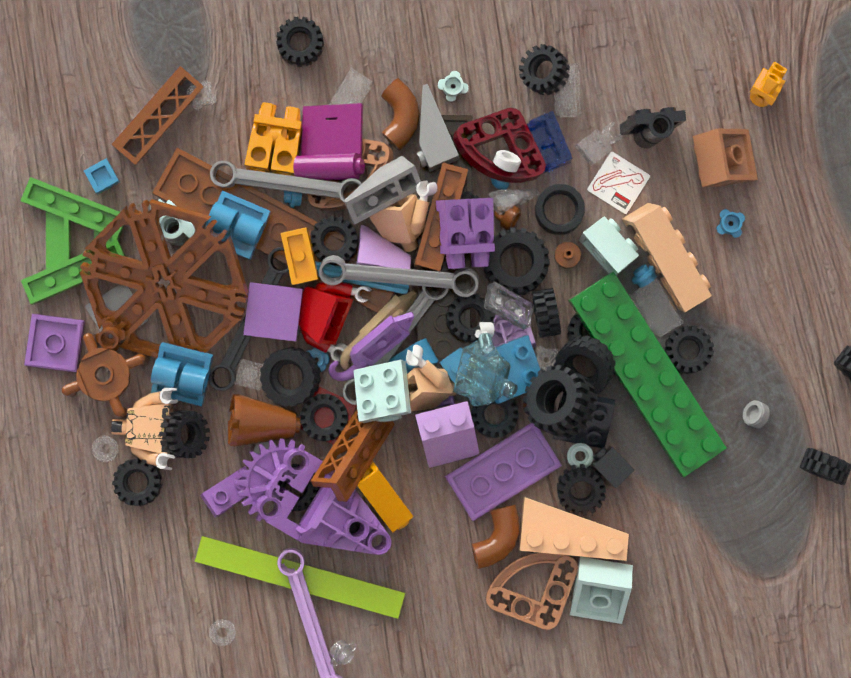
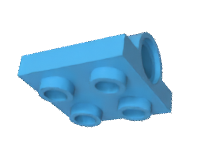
(241, 220)
(522, 362)
(184, 370)

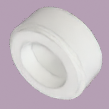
(507, 161)

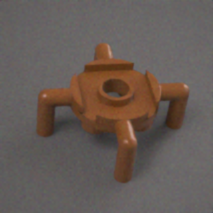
(118, 381)

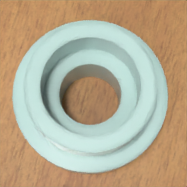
(580, 447)

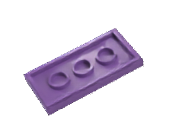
(503, 471)

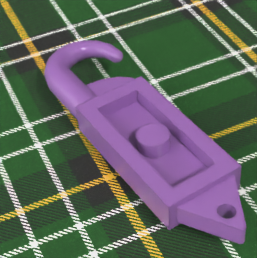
(375, 345)

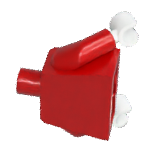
(324, 314)

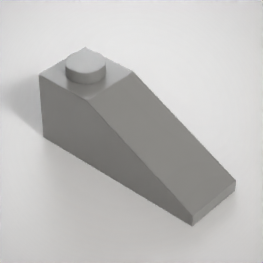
(434, 141)
(382, 189)

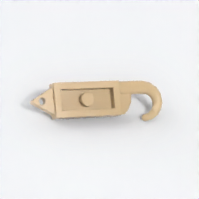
(395, 307)

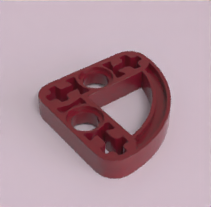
(510, 133)

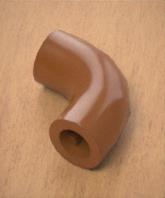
(405, 114)
(502, 539)

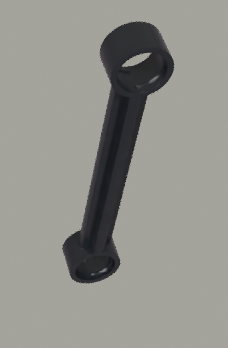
(240, 340)

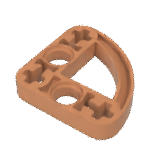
(334, 204)
(536, 607)

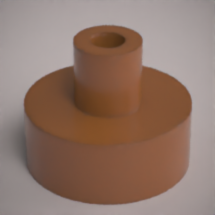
(567, 261)

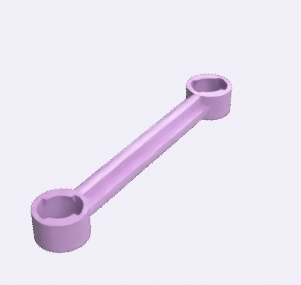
(308, 615)

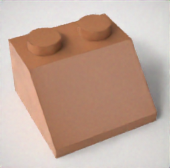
(725, 157)

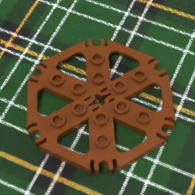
(147, 273)

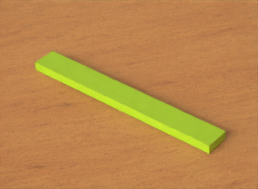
(319, 581)

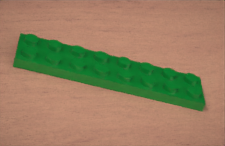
(648, 374)

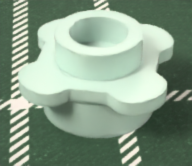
(445, 85)

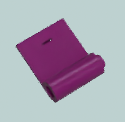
(333, 145)

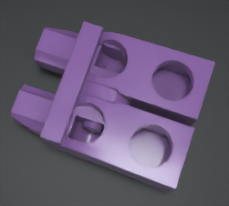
(466, 228)

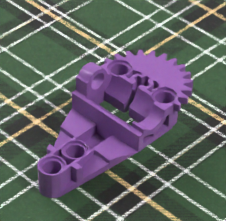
(326, 518)

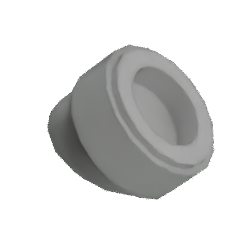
(756, 414)

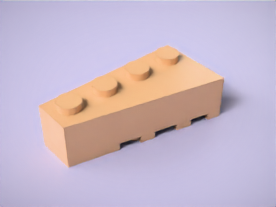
(669, 256)
(563, 533)

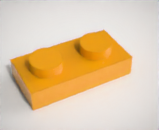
(299, 256)

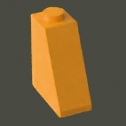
(384, 498)

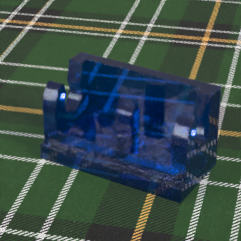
(550, 141)

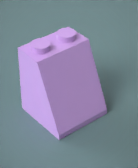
(447, 434)

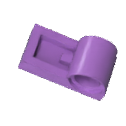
(224, 494)

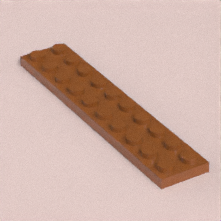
(189, 186)

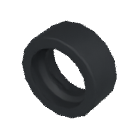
(558, 189)

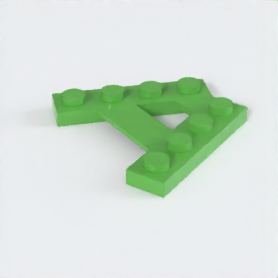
(62, 209)

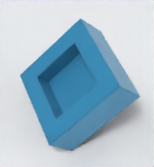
(101, 176)

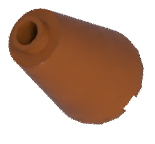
(259, 422)

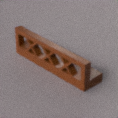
(150, 110)
(449, 187)
(356, 461)

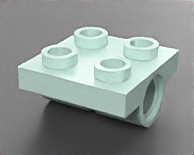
(185, 230)
(382, 392)

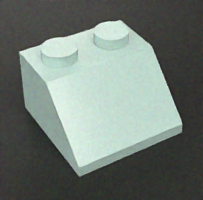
(609, 246)
(601, 590)

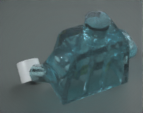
(483, 371)

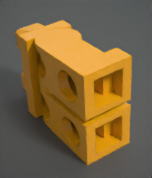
(277, 133)

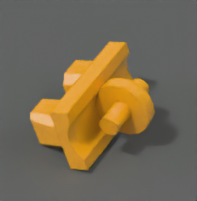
(768, 85)

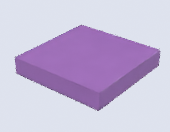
(273, 311)
(54, 343)

